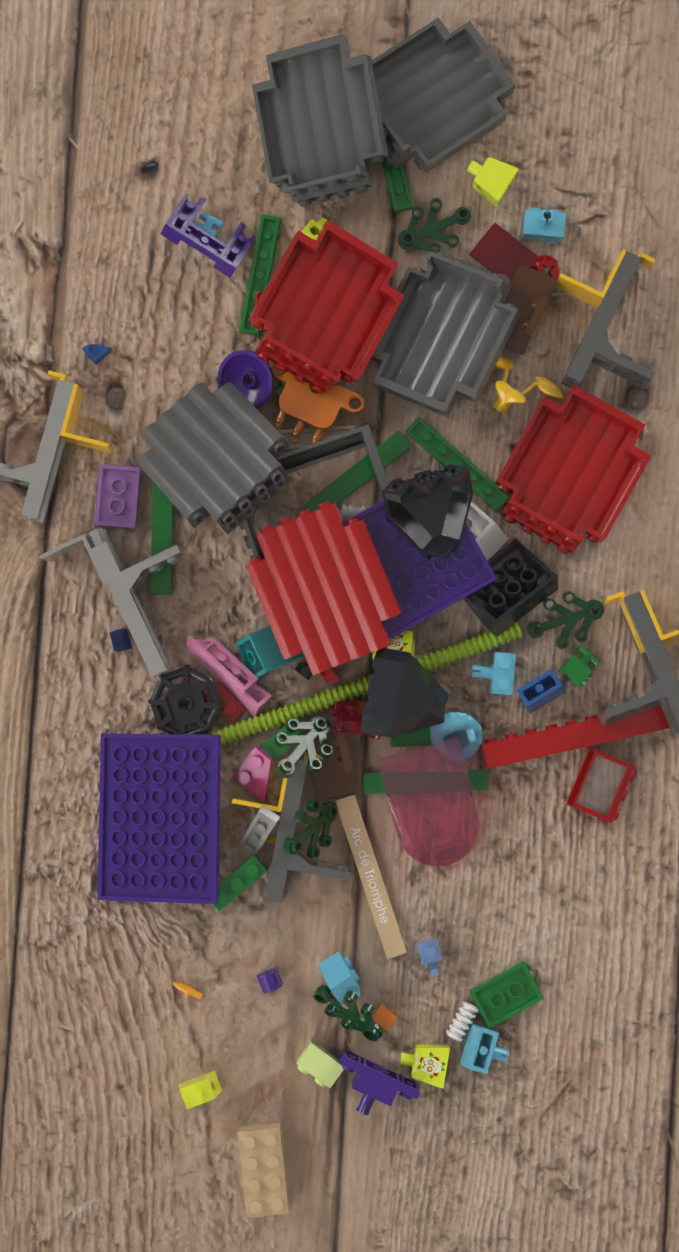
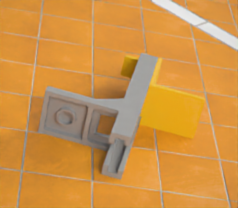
(58, 431)

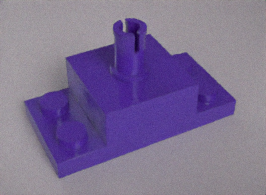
(376, 1081)

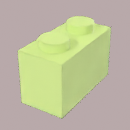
(320, 1064)

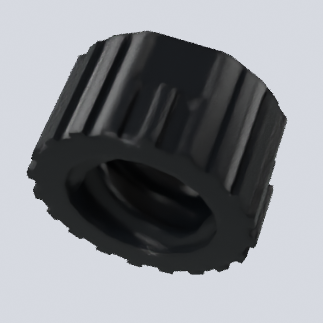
(304, 670)

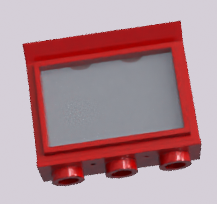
(600, 785)

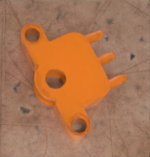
(313, 409)

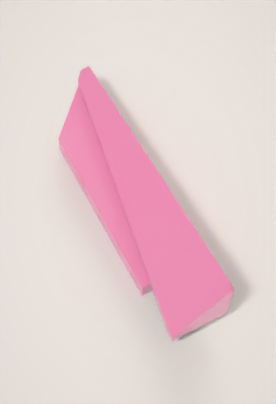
(230, 673)

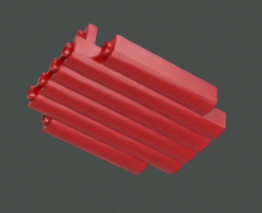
(326, 308)
(572, 470)
(323, 587)

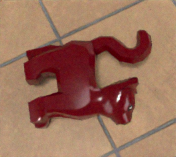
(349, 718)

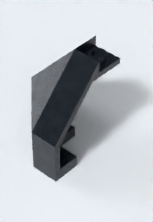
(431, 508)
(401, 696)

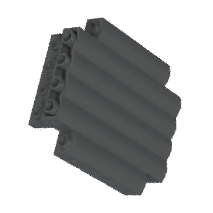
(438, 93)
(320, 120)
(445, 333)
(214, 456)

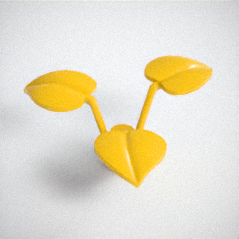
(509, 396)

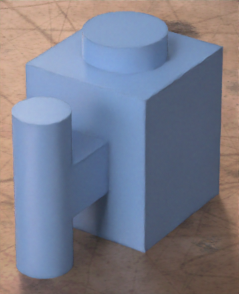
(430, 954)

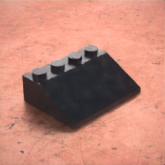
(519, 588)

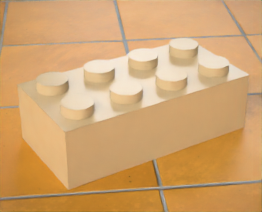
(263, 1170)

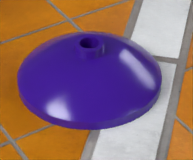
(239, 368)

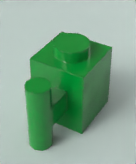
(576, 669)

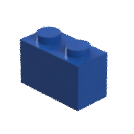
(541, 691)

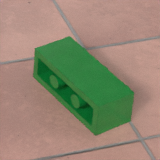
(240, 881)

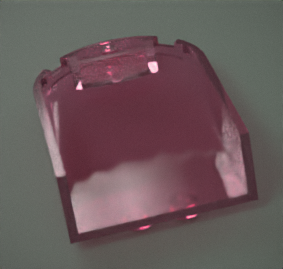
(431, 802)

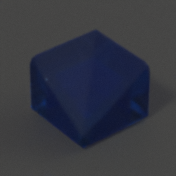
(120, 640)

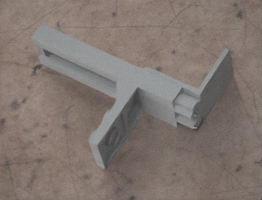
(124, 587)

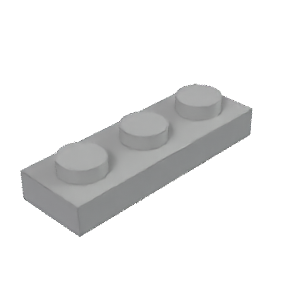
(259, 829)

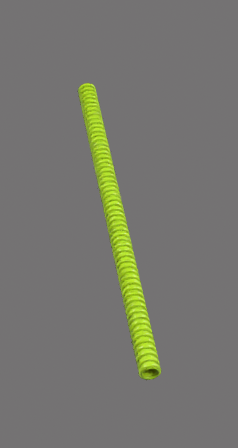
(360, 687)

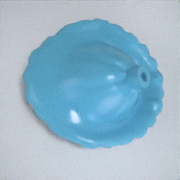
(464, 726)

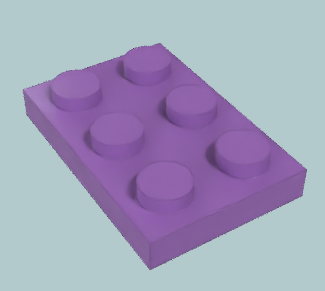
(117, 496)

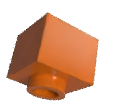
(384, 1016)

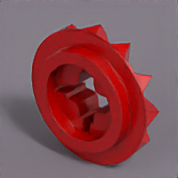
(546, 262)

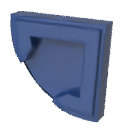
(96, 352)

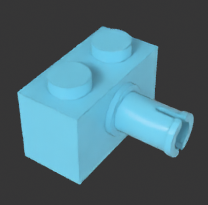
(543, 225)
(499, 674)
(340, 976)
(481, 1048)

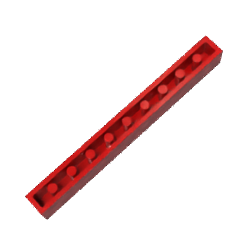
(568, 737)

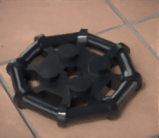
(190, 692)

